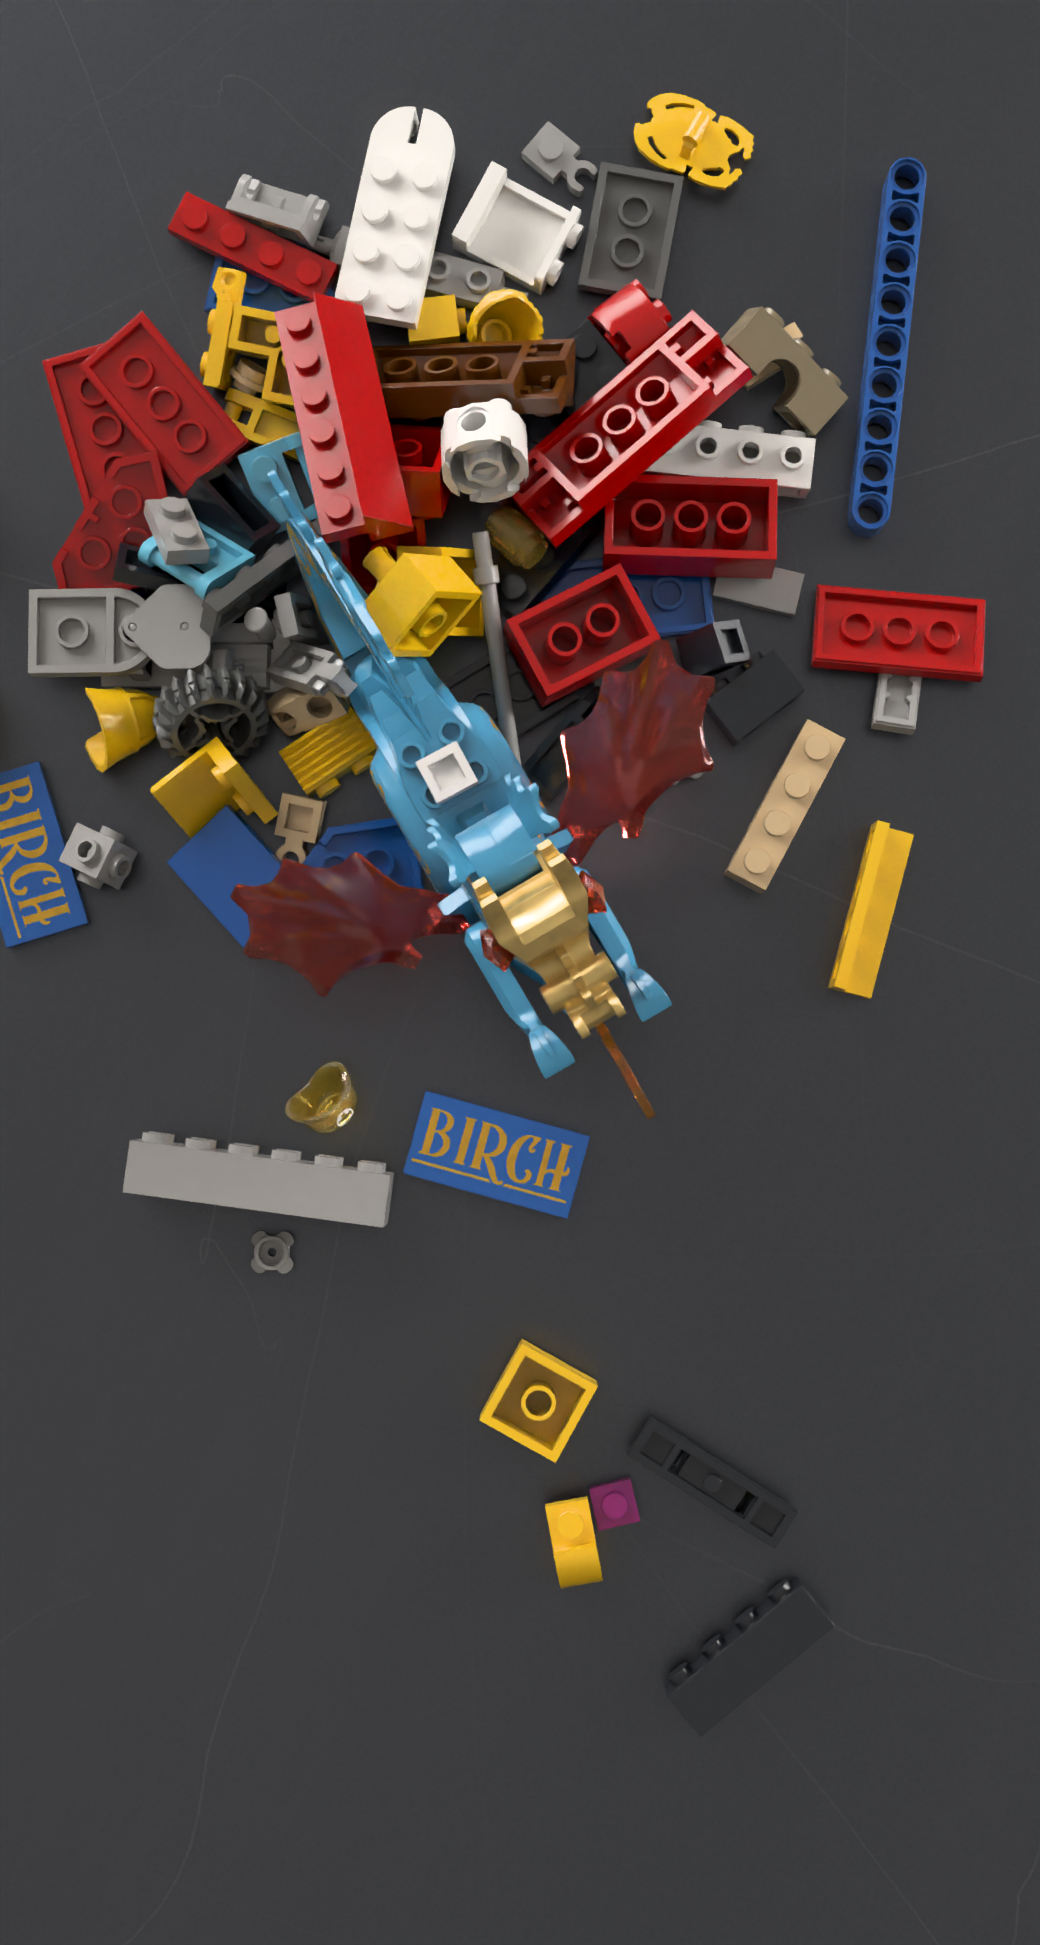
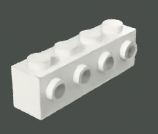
(742, 454)

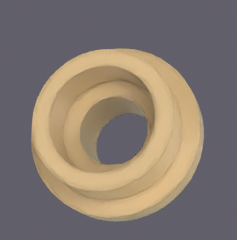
(248, 376)

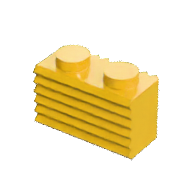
(329, 754)

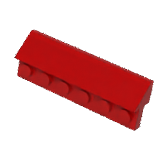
(343, 420)
(628, 427)

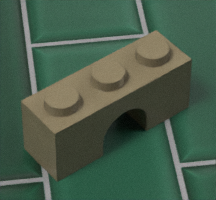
(810, 392)

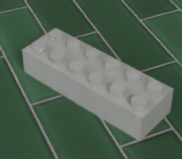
(259, 1181)

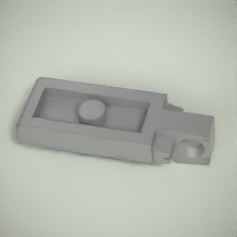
(311, 671)

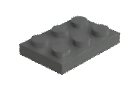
(630, 230)

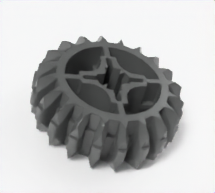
(207, 707)

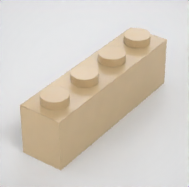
(784, 806)

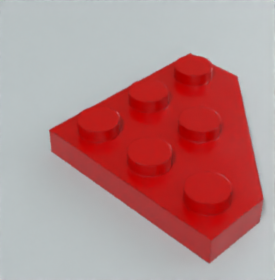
(109, 518)

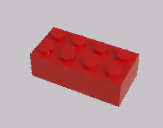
(693, 527)

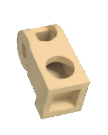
(300, 711)

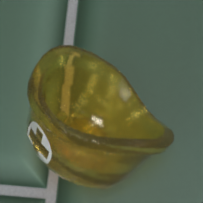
(325, 1101)

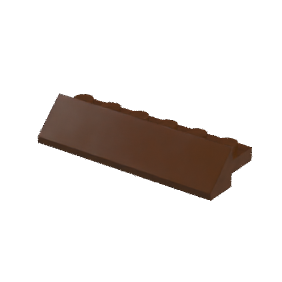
(434, 378)

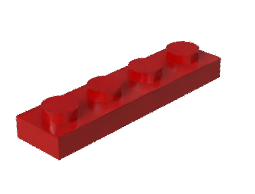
(252, 248)

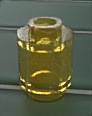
(516, 537)

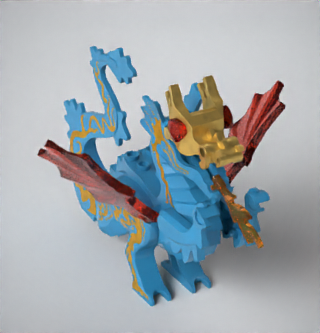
(492, 846)

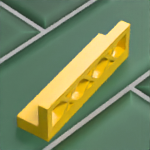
(871, 910)

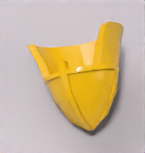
(124, 722)

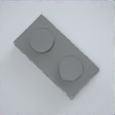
(176, 531)
(297, 619)

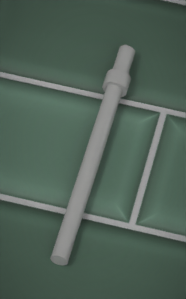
(486, 577)

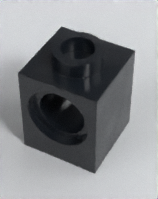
(714, 648)

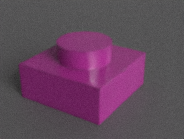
(614, 1503)

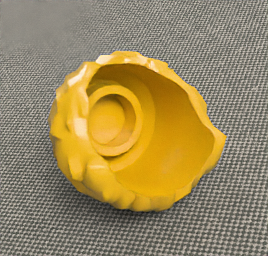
(505, 317)

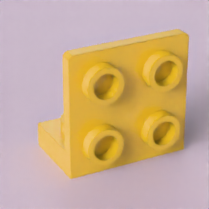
(206, 785)

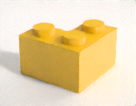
(257, 336)

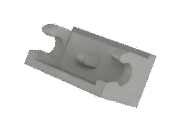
(279, 210)

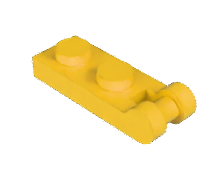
(266, 422)

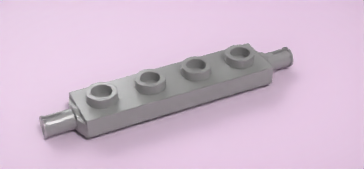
(447, 273)

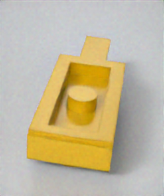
(217, 362)

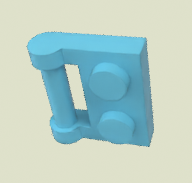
(270, 457)
(223, 563)

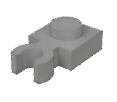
(555, 156)

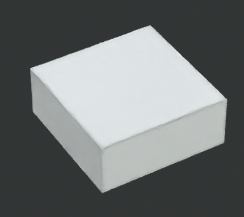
(447, 773)

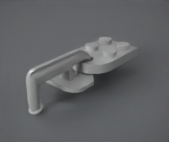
(87, 631)

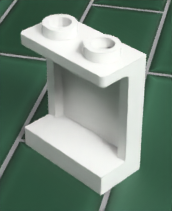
(516, 231)

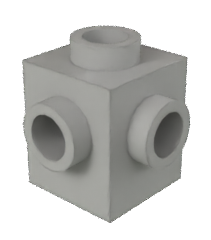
(98, 856)

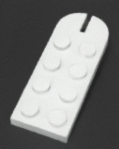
(397, 216)

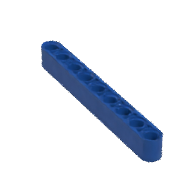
(893, 329)

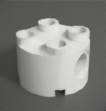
(484, 451)

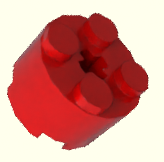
(631, 321)

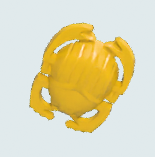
(691, 140)

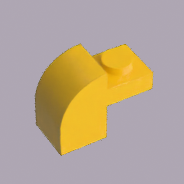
(573, 1542)

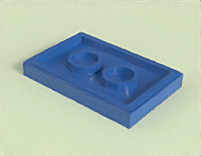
(219, 859)

